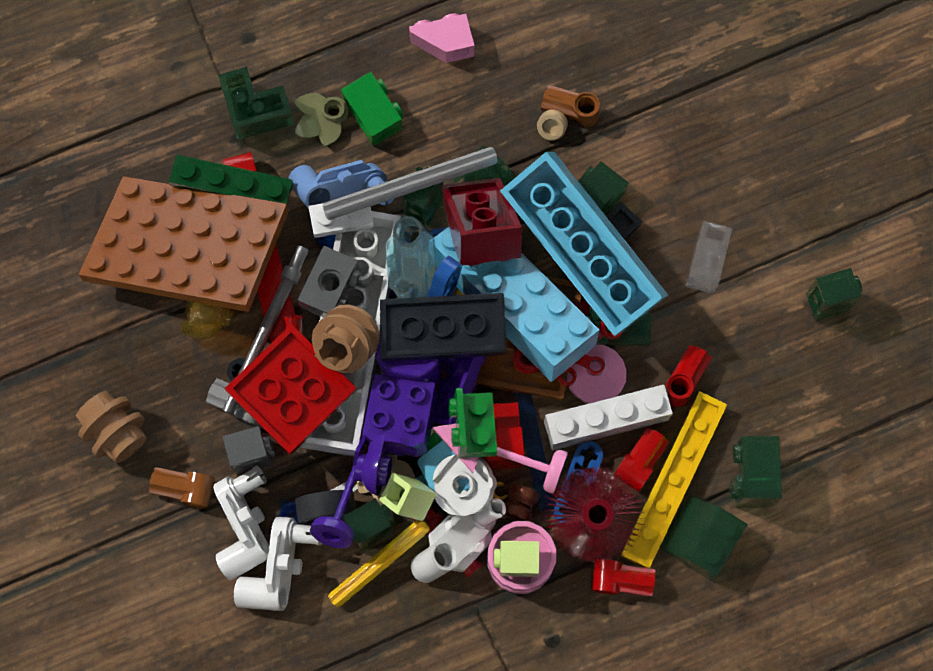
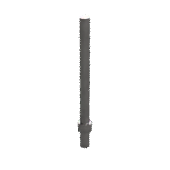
(289, 277)

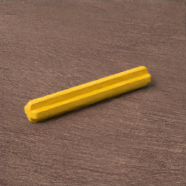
(378, 562)

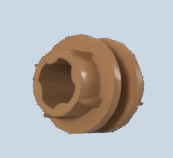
(345, 338)
(108, 423)

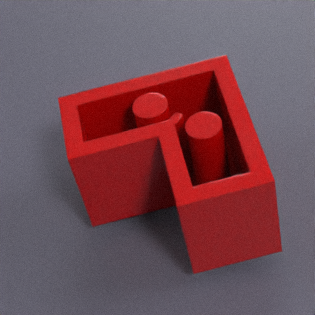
(507, 436)

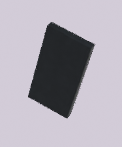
(442, 327)

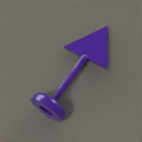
(333, 530)

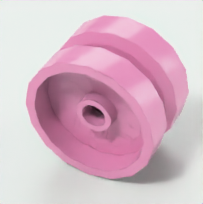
(547, 556)

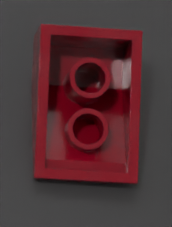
(482, 222)

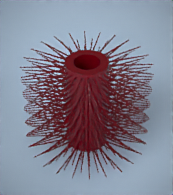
(605, 521)

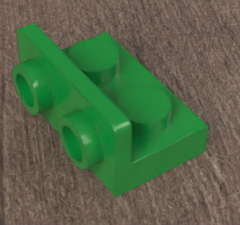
(474, 424)

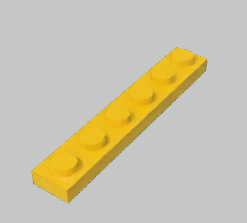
(674, 479)

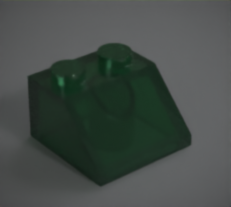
(703, 537)

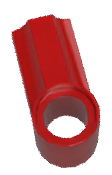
(687, 374)
(639, 463)
(615, 578)

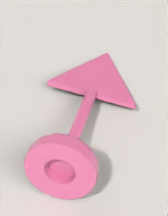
(553, 470)

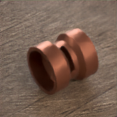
(521, 502)

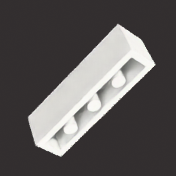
(607, 417)

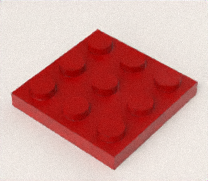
(290, 390)

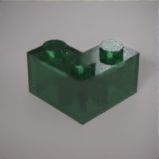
(251, 111)
(604, 186)
(759, 472)

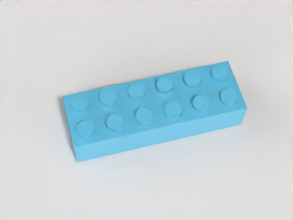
(584, 243)
(536, 311)

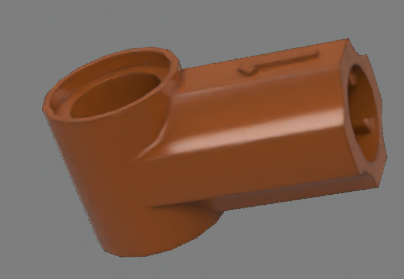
(570, 104)
(190, 488)

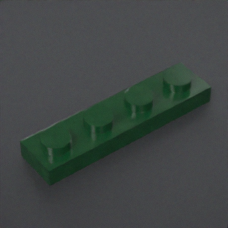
(228, 180)

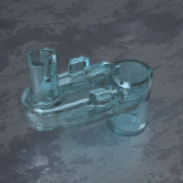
(412, 262)

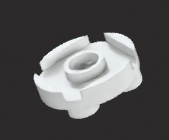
(468, 502)

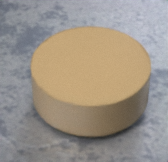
(552, 125)

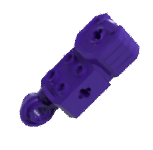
(398, 416)

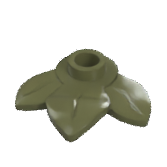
(317, 119)

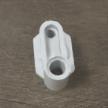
(456, 542)
(252, 546)
(274, 589)

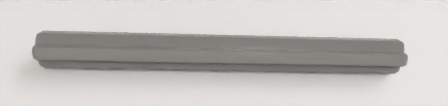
(410, 183)

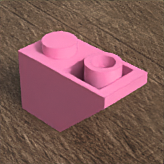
(444, 38)

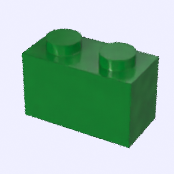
(372, 108)

